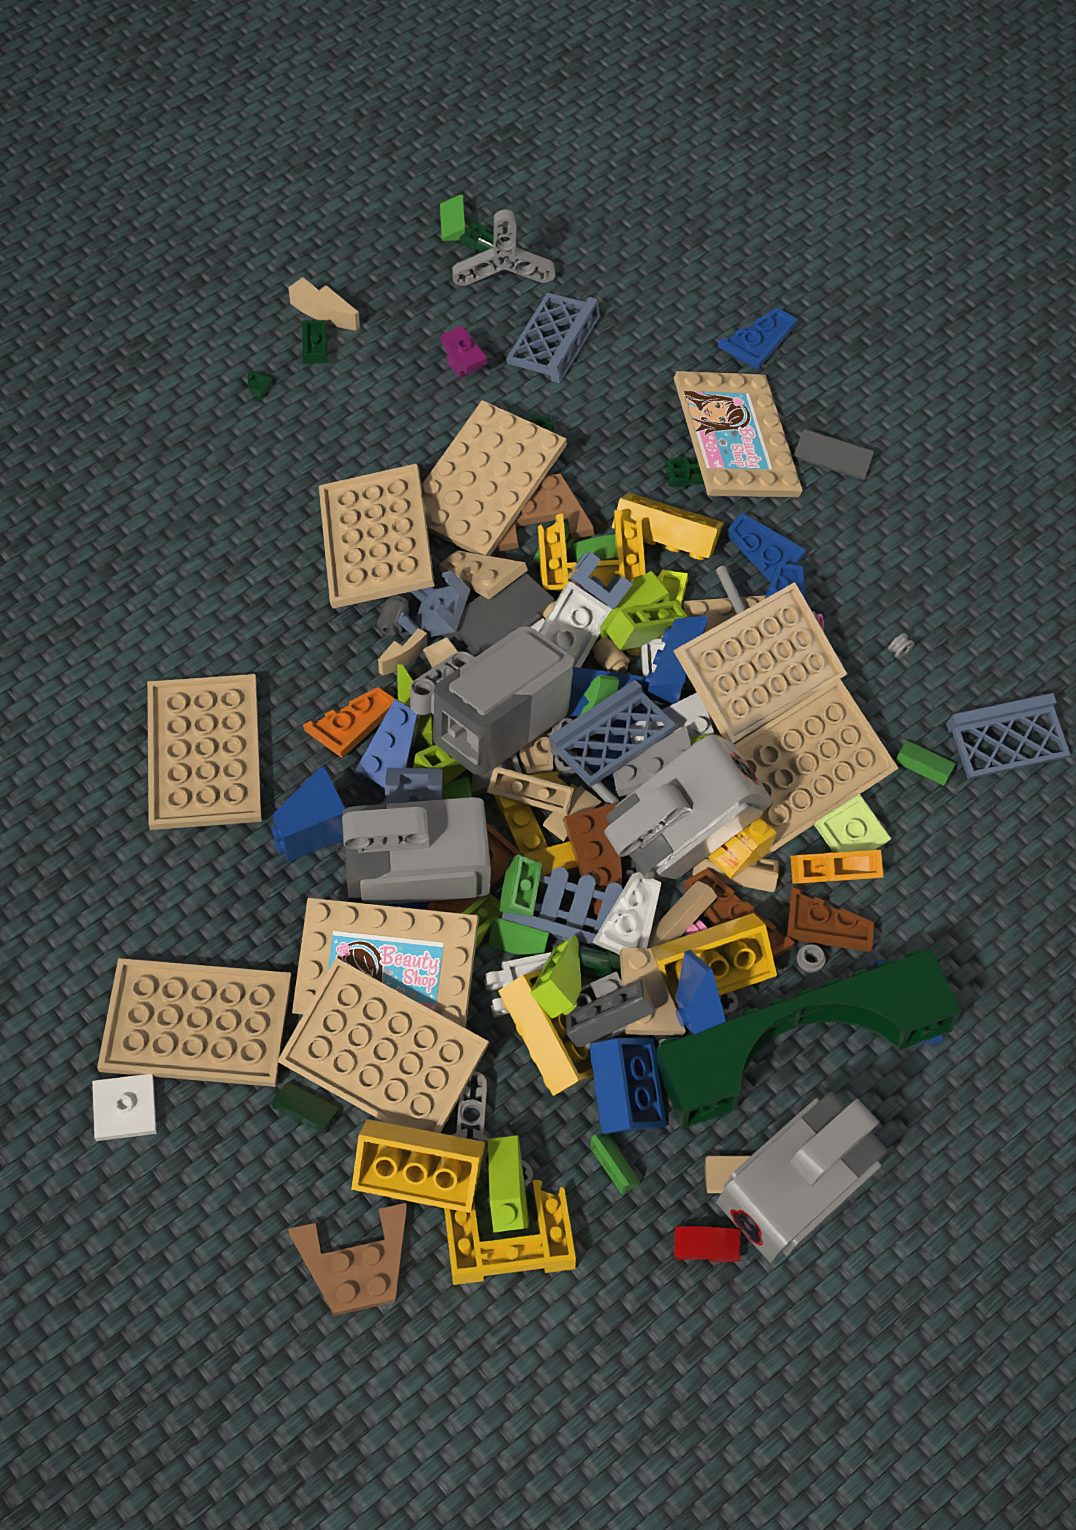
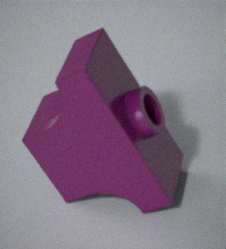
(462, 352)

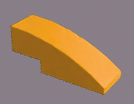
(836, 866)

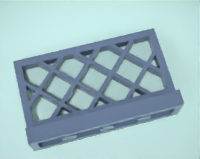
(574, 338)
(1002, 714)
(598, 721)

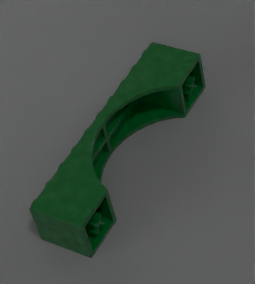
(897, 1001)

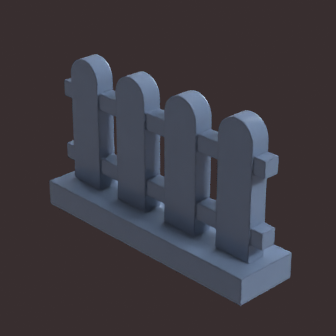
(579, 909)

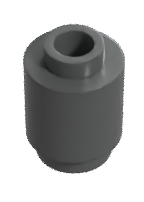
(390, 614)

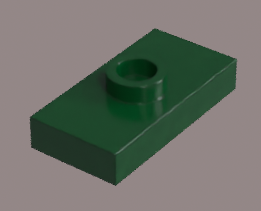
(314, 341)

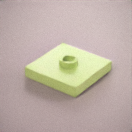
(852, 828)

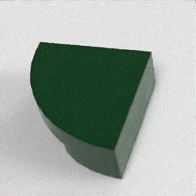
(259, 384)

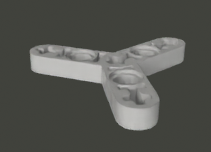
(503, 256)
(481, 1093)

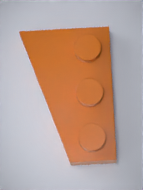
(350, 725)

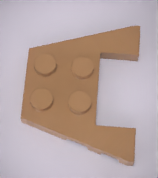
(547, 501)
(360, 1274)

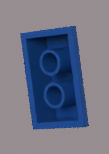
(669, 676)
(627, 1085)

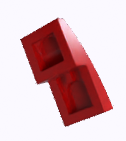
(707, 1243)

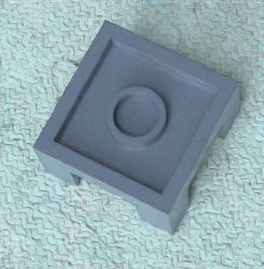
(580, 575)
(439, 608)
(413, 784)

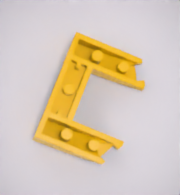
(553, 557)
(529, 837)
(548, 1250)

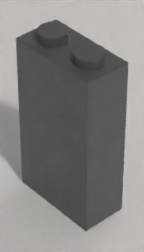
(492, 619)

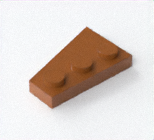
(820, 924)

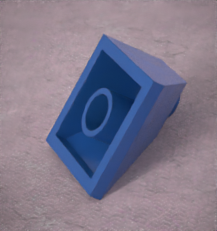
(698, 996)

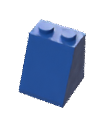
(309, 818)

